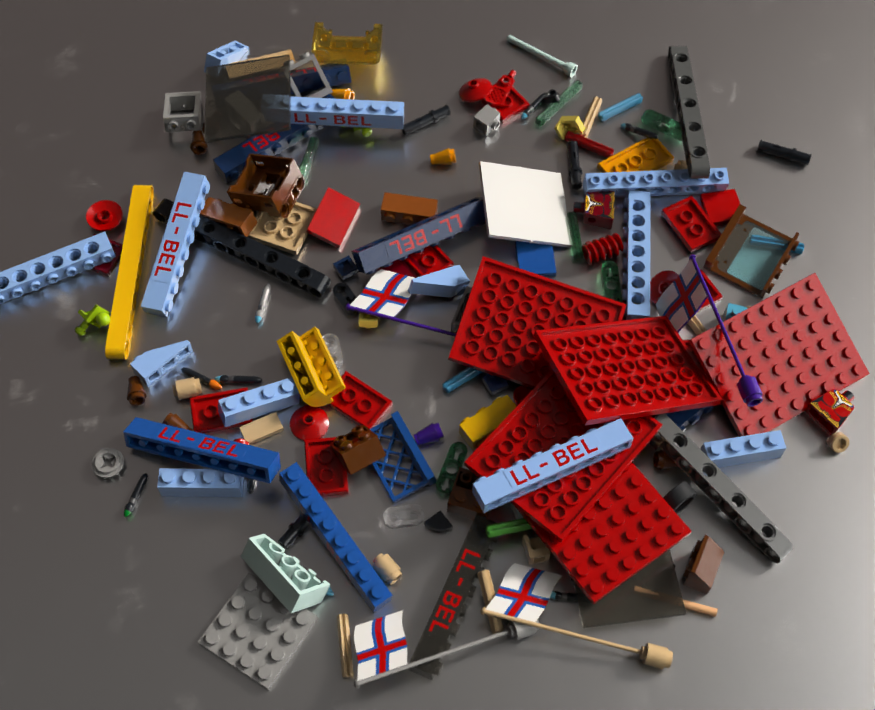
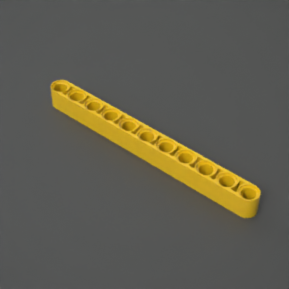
(129, 273)

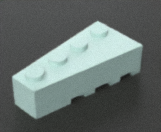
(283, 575)

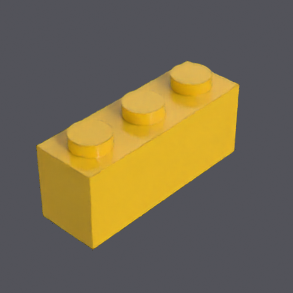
(485, 421)

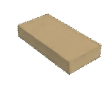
(261, 428)

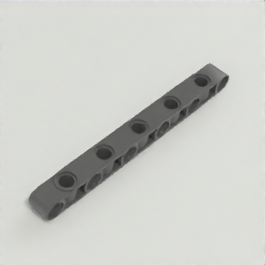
(688, 113)
(721, 490)

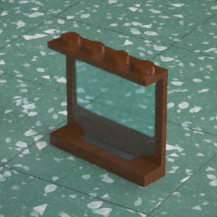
(750, 253)

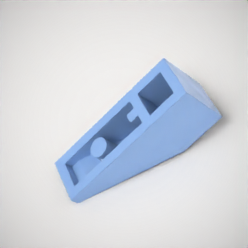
(226, 54)
(441, 283)
(157, 362)

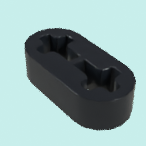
(343, 300)

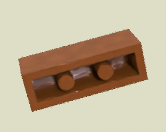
(407, 208)
(230, 215)

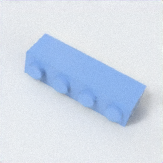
(258, 402)
(745, 449)
(199, 483)

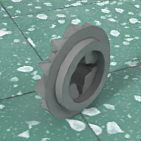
(108, 454)

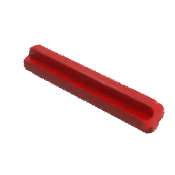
(589, 144)

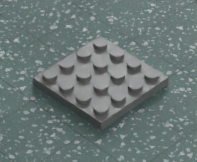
(257, 632)

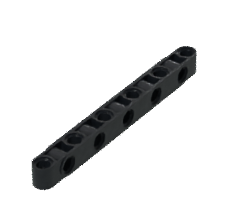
(253, 253)

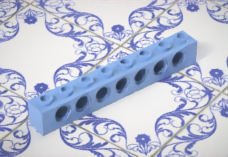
(656, 182)
(638, 214)
(55, 266)

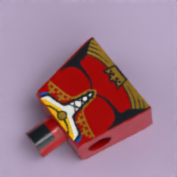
(831, 409)

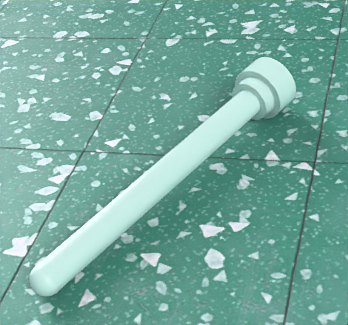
(568, 68)

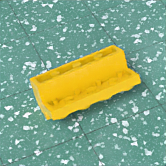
(311, 367)

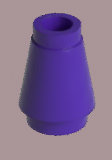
(429, 434)

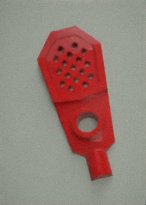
(501, 90)

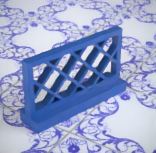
(413, 453)

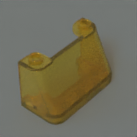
(347, 49)

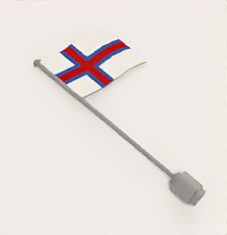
(383, 646)

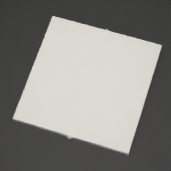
(524, 204)

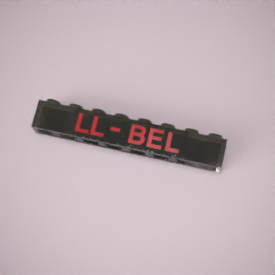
(453, 598)

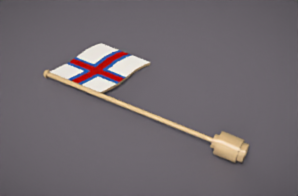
(525, 596)

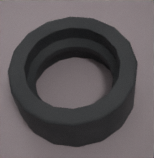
(680, 496)

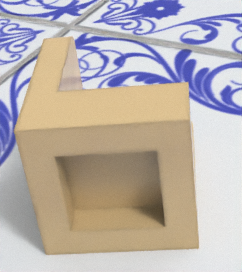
(535, 550)

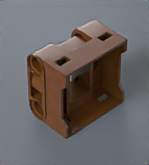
(256, 180)

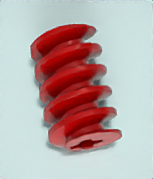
(601, 247)

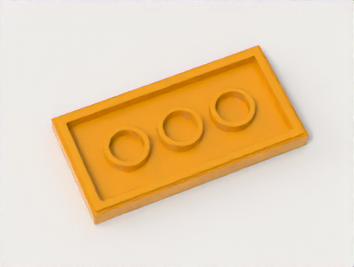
(641, 156)

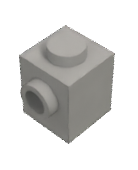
(487, 120)

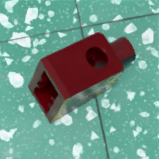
(597, 209)

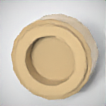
(838, 442)

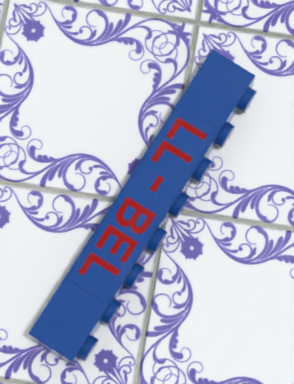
(202, 450)
(335, 537)

